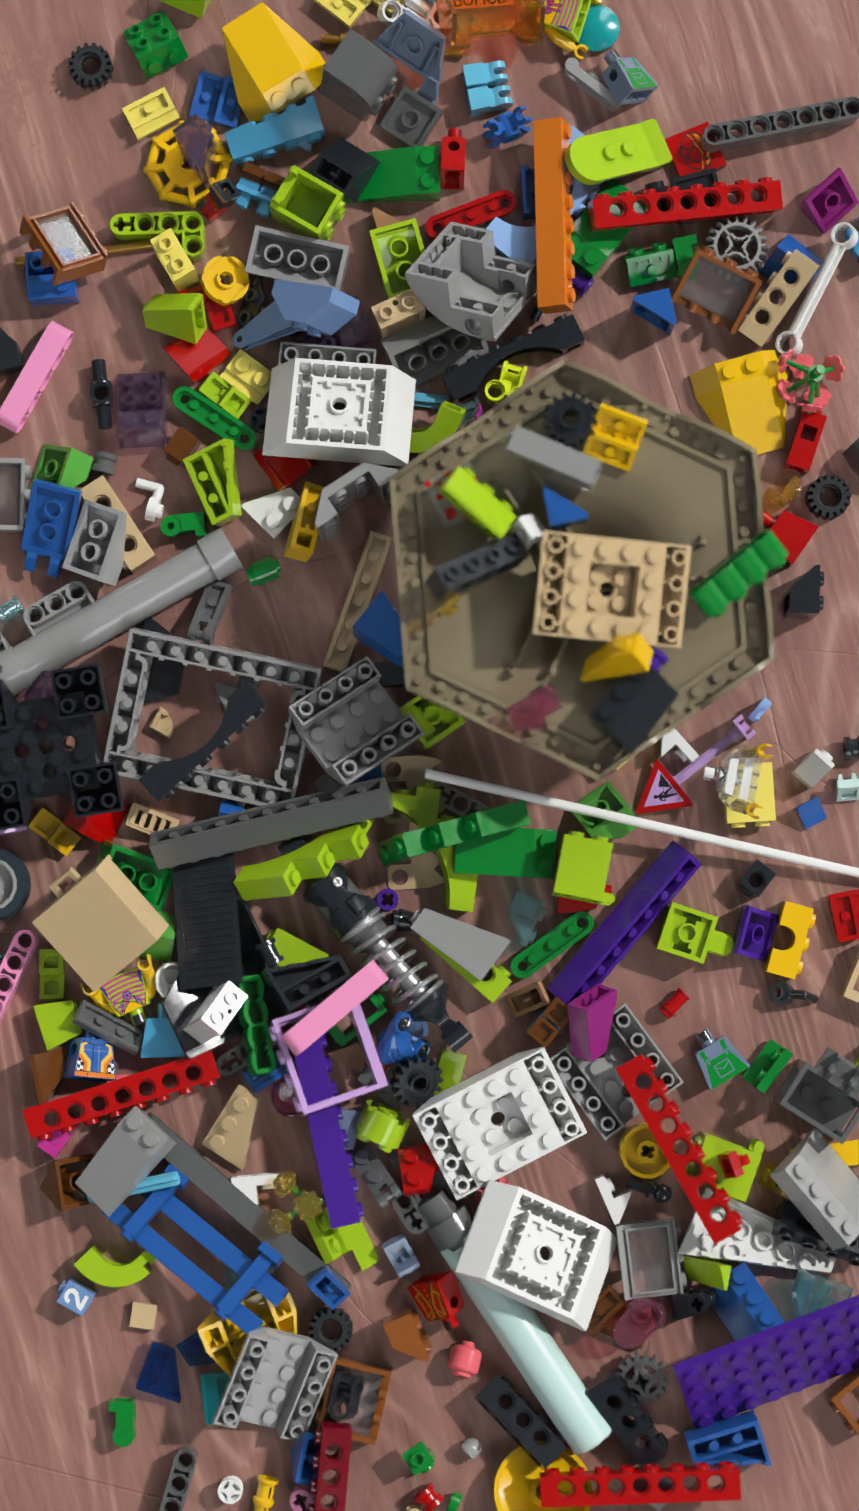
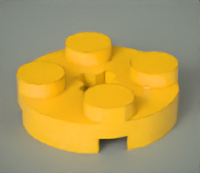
(224, 293)

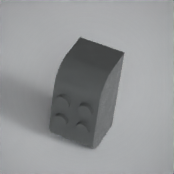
(358, 77)

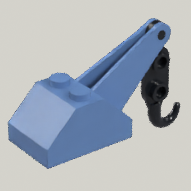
(295, 309)

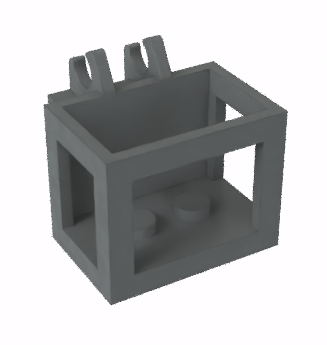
(823, 1094)

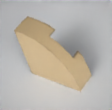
(162, 723)

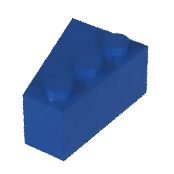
(729, 1439)

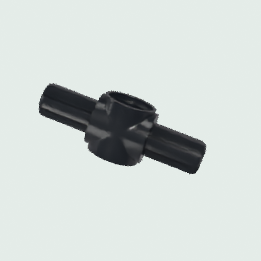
(101, 382)

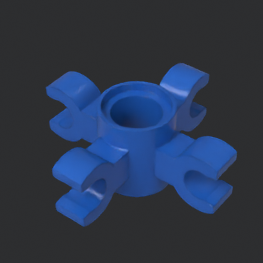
(506, 127)

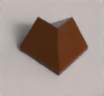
(47, 1073)
(60, 1181)

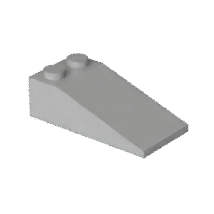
(124, 1160)

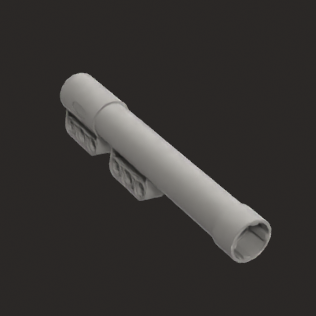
(88, 622)

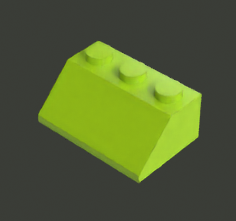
(477, 502)

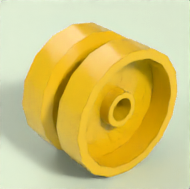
(631, 1154)

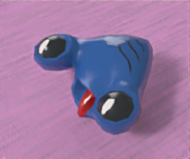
(396, 1043)

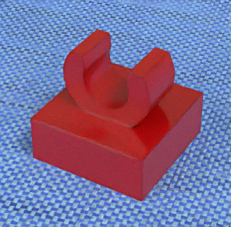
(732, 1163)

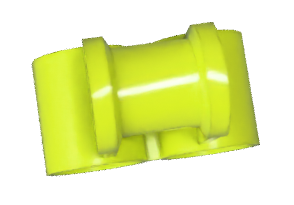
(510, 380)

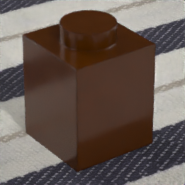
(181, 446)

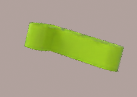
(158, 220)

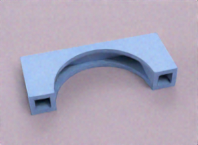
(519, 241)

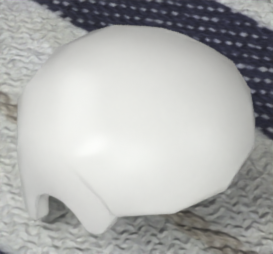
(165, 977)

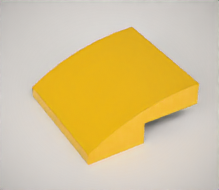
(615, 437)

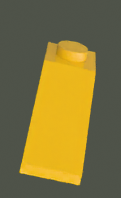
(303, 531)
(618, 657)

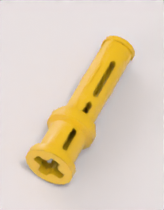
(264, 1497)

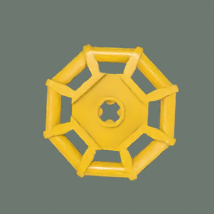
(178, 176)

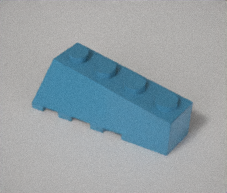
(276, 133)

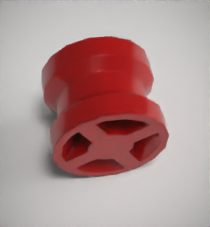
(428, 1497)

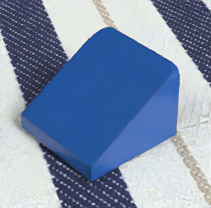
(811, 813)

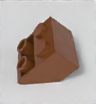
(405, 1334)

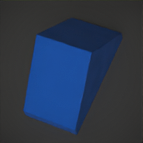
(562, 512)
(328, 1287)
(301, 1458)

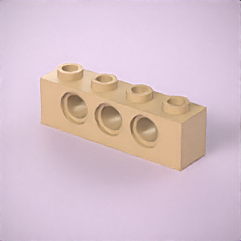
(805, 270)
(142, 553)

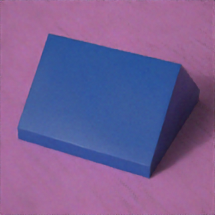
(773, 262)
(656, 309)

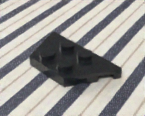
(165, 675)

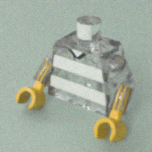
(738, 778)

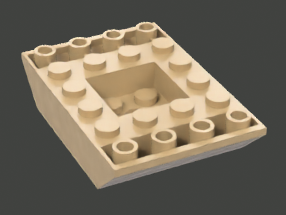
(645, 581)

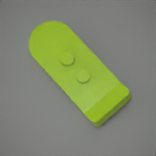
(617, 153)

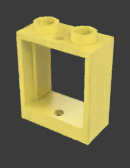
(175, 260)

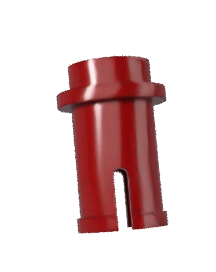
(673, 1004)

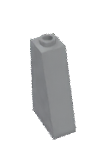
(554, 457)
(464, 943)

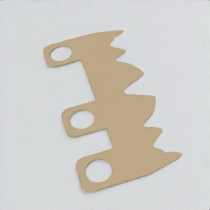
(421, 870)

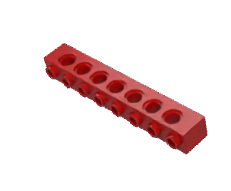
(769, 202)
(36, 1115)
(717, 1229)
(727, 1490)

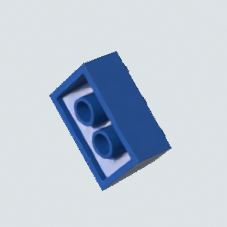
(745, 1305)

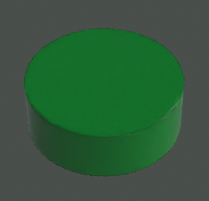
(454, 1501)

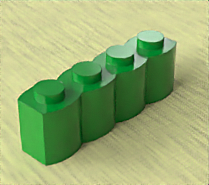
(738, 573)
(255, 1036)

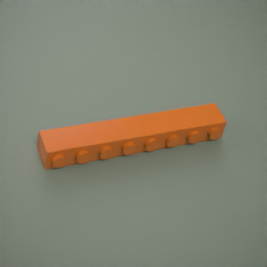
(553, 216)

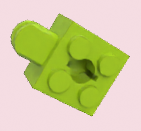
(433, 720)
(692, 934)

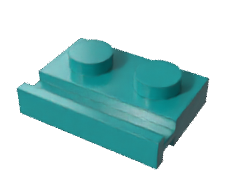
(213, 1387)

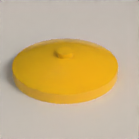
(519, 1481)

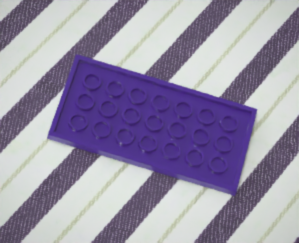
(771, 1363)

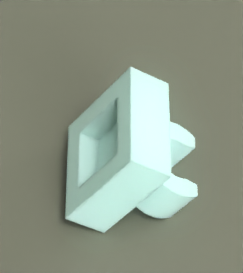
(847, 789)

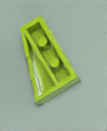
(216, 481)

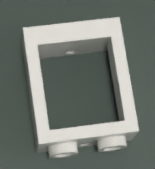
(212, 1014)

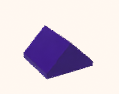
(754, 933)

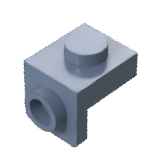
(401, 1255)

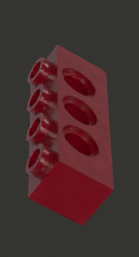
(331, 1434)

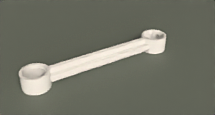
(817, 287)

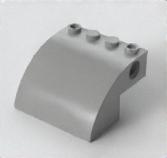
(469, 284)

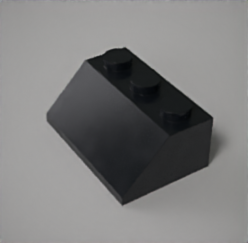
(633, 708)

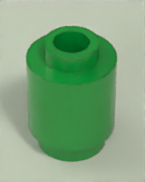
(263, 571)

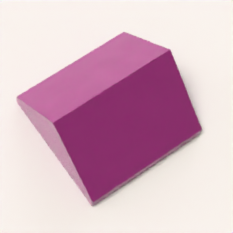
(829, 201)

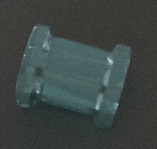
(468, 405)
(11, 609)

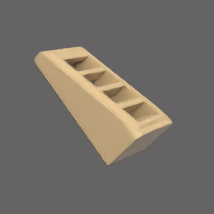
(134, 812)

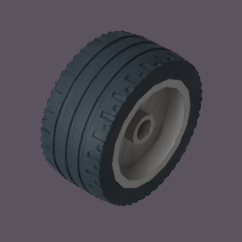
(14, 884)

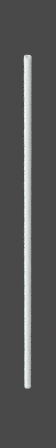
(641, 822)

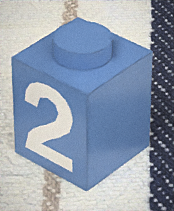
(76, 1296)

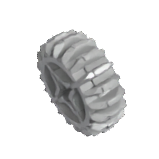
(751, 235)

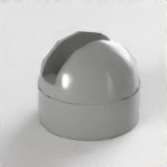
(471, 1447)

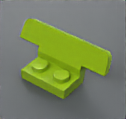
(340, 1240)

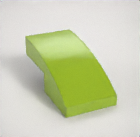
(224, 395)
(51, 975)

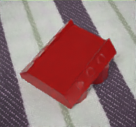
(198, 358)
(284, 470)

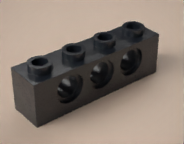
(476, 567)
(786, 1229)
(613, 1384)
(523, 1436)

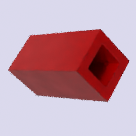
(805, 441)

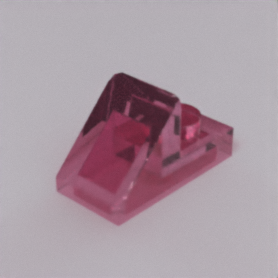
(533, 709)

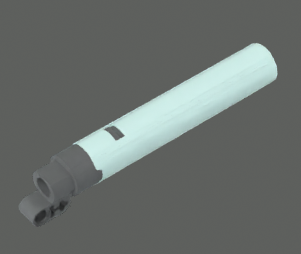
(514, 1326)

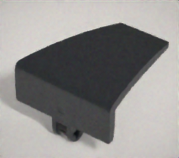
(256, 956)

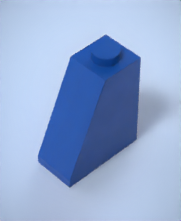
(381, 629)

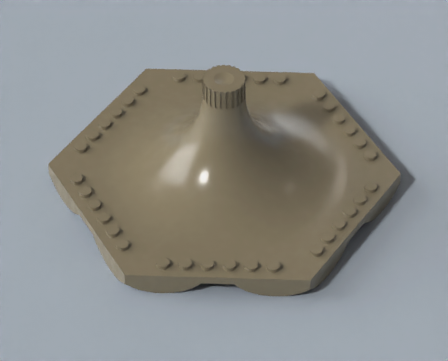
(682, 489)

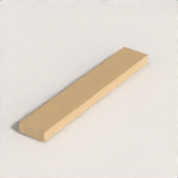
(357, 600)

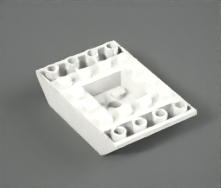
(370, 428)
(534, 1123)
(506, 1258)

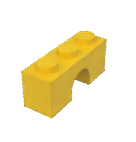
(798, 921)

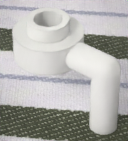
(154, 507)

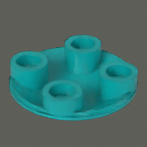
(600, 29)

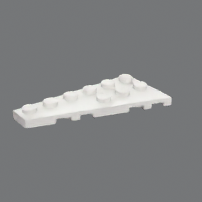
(751, 1244)

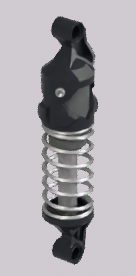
(360, 924)

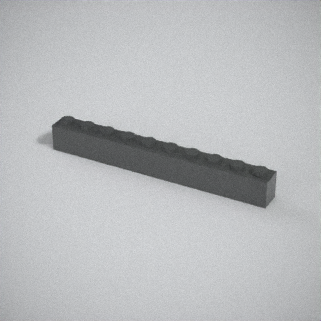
(271, 823)

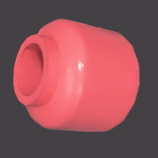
(464, 1359)

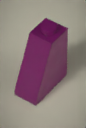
(591, 1022)

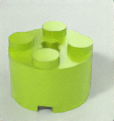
(381, 1126)

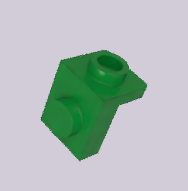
(419, 1458)

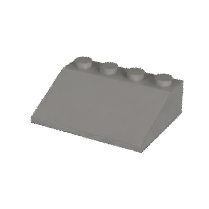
(821, 1189)

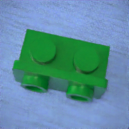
(650, 264)
(767, 1065)

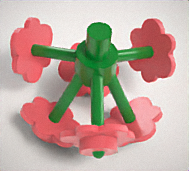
(803, 367)

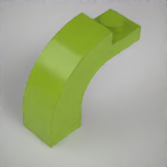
(446, 423)
(113, 1274)

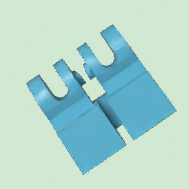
(476, 80)

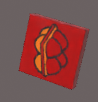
(688, 154)

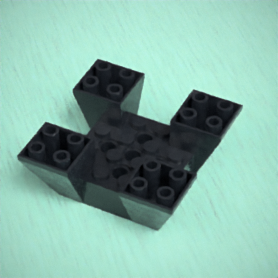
(79, 770)

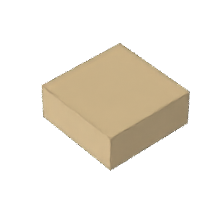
(143, 1315)

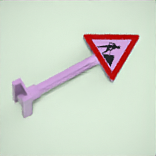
(664, 790)

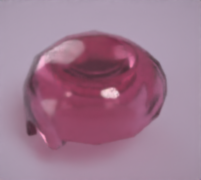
(282, 1099)

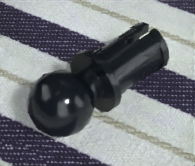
(661, 1193)

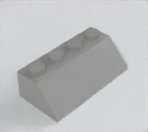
(297, 258)
(430, 348)

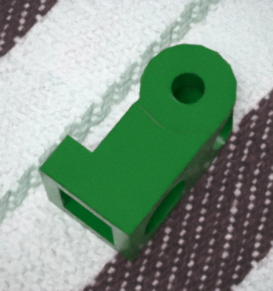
(683, 251)
(176, 525)
(125, 1420)

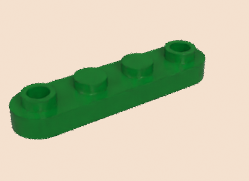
(214, 418)
(552, 944)

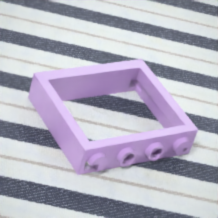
(292, 1079)

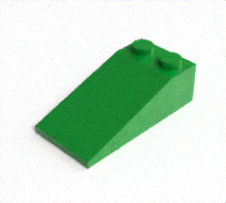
(404, 176)
(597, 247)
(509, 853)

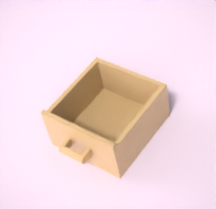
(99, 922)

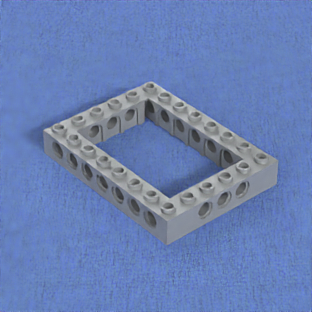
(207, 780)

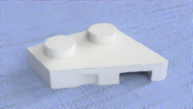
(273, 511)

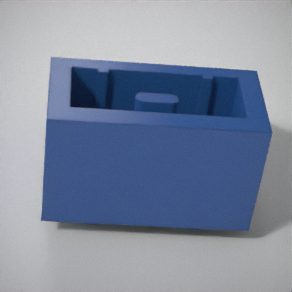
(39, 286)

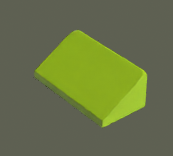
(452, 1068)
(707, 1272)

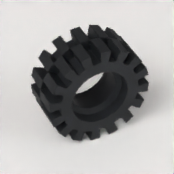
(83, 54)
(835, 484)
(341, 1318)

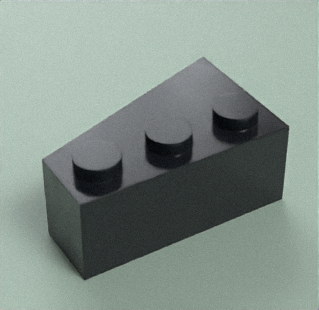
(305, 981)

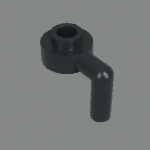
(789, 994)

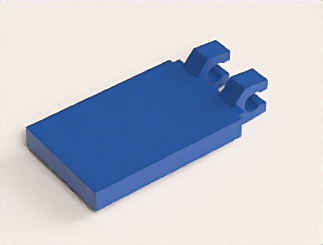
(50, 524)

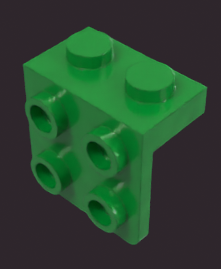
(155, 44)

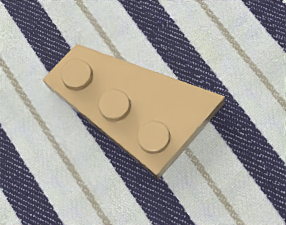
(234, 1126)

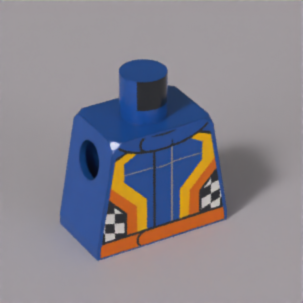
(90, 1059)

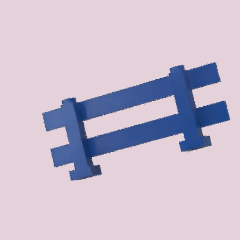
(252, 1273)

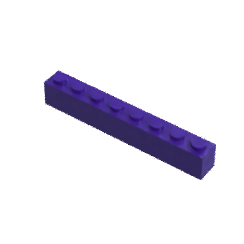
(626, 923)
(328, 1137)

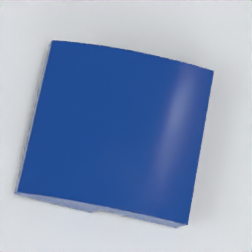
(215, 100)

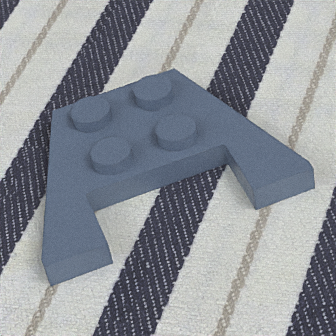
(417, 47)

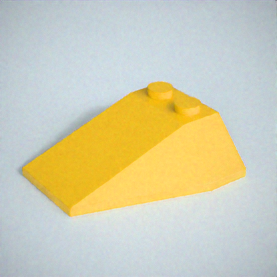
(269, 62)
(744, 398)
(225, 1340)

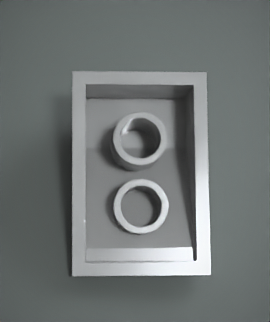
(98, 543)

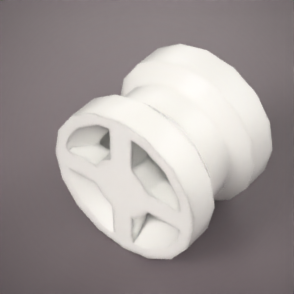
(229, 1494)

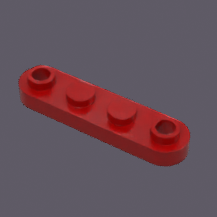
(474, 212)

